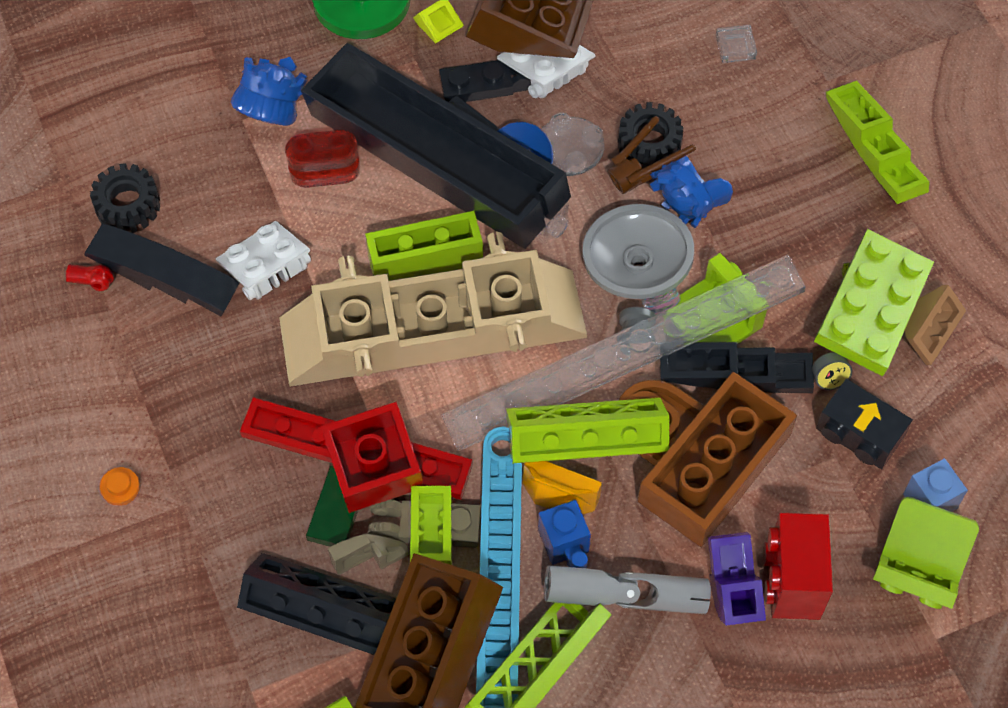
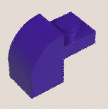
(733, 580)

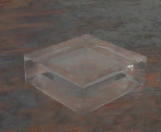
(736, 43)

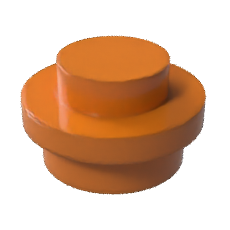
(119, 486)

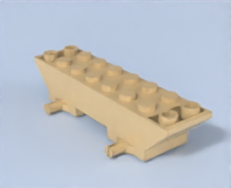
(387, 325)

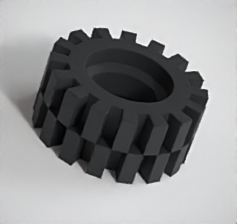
(667, 126)
(123, 181)

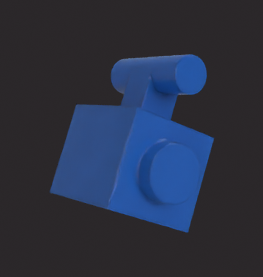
(565, 534)

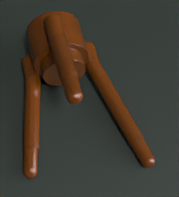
(630, 174)

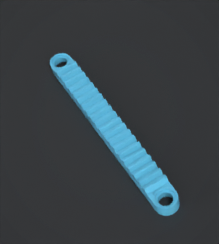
(500, 560)

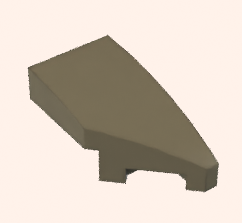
(361, 548)

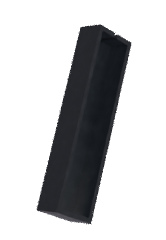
(438, 144)

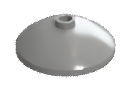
(633, 237)

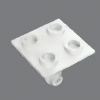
(547, 71)
(264, 255)

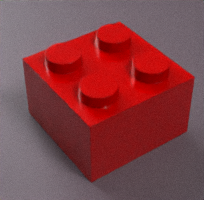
(372, 456)
(799, 566)

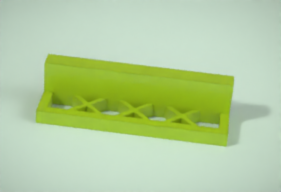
(588, 430)
(553, 667)

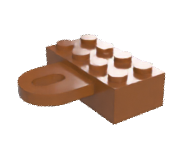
(711, 452)

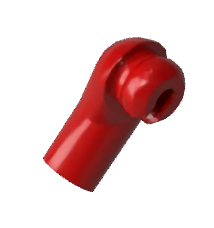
(97, 276)

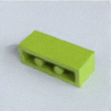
(425, 247)

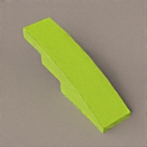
(875, 141)
(431, 522)

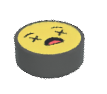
(831, 371)

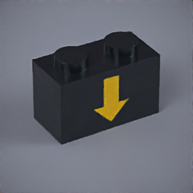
(863, 424)

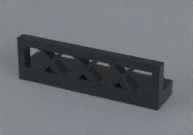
(315, 608)

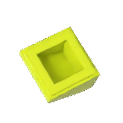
(438, 20)

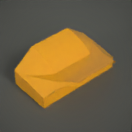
(554, 485)

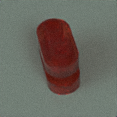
(323, 158)

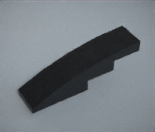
(161, 267)
(713, 362)

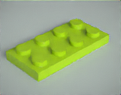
(874, 302)

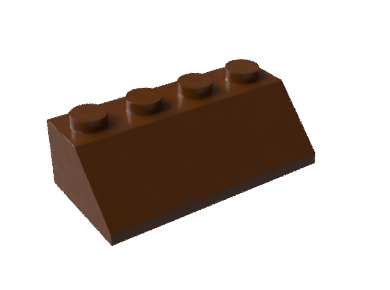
(430, 638)

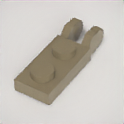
(464, 522)

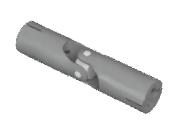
(598, 587)

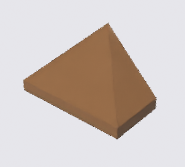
(933, 322)

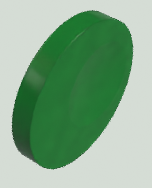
(360, 17)

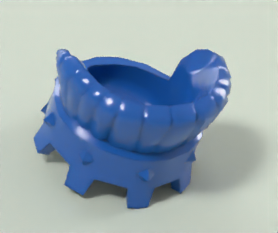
(269, 91)
(687, 192)

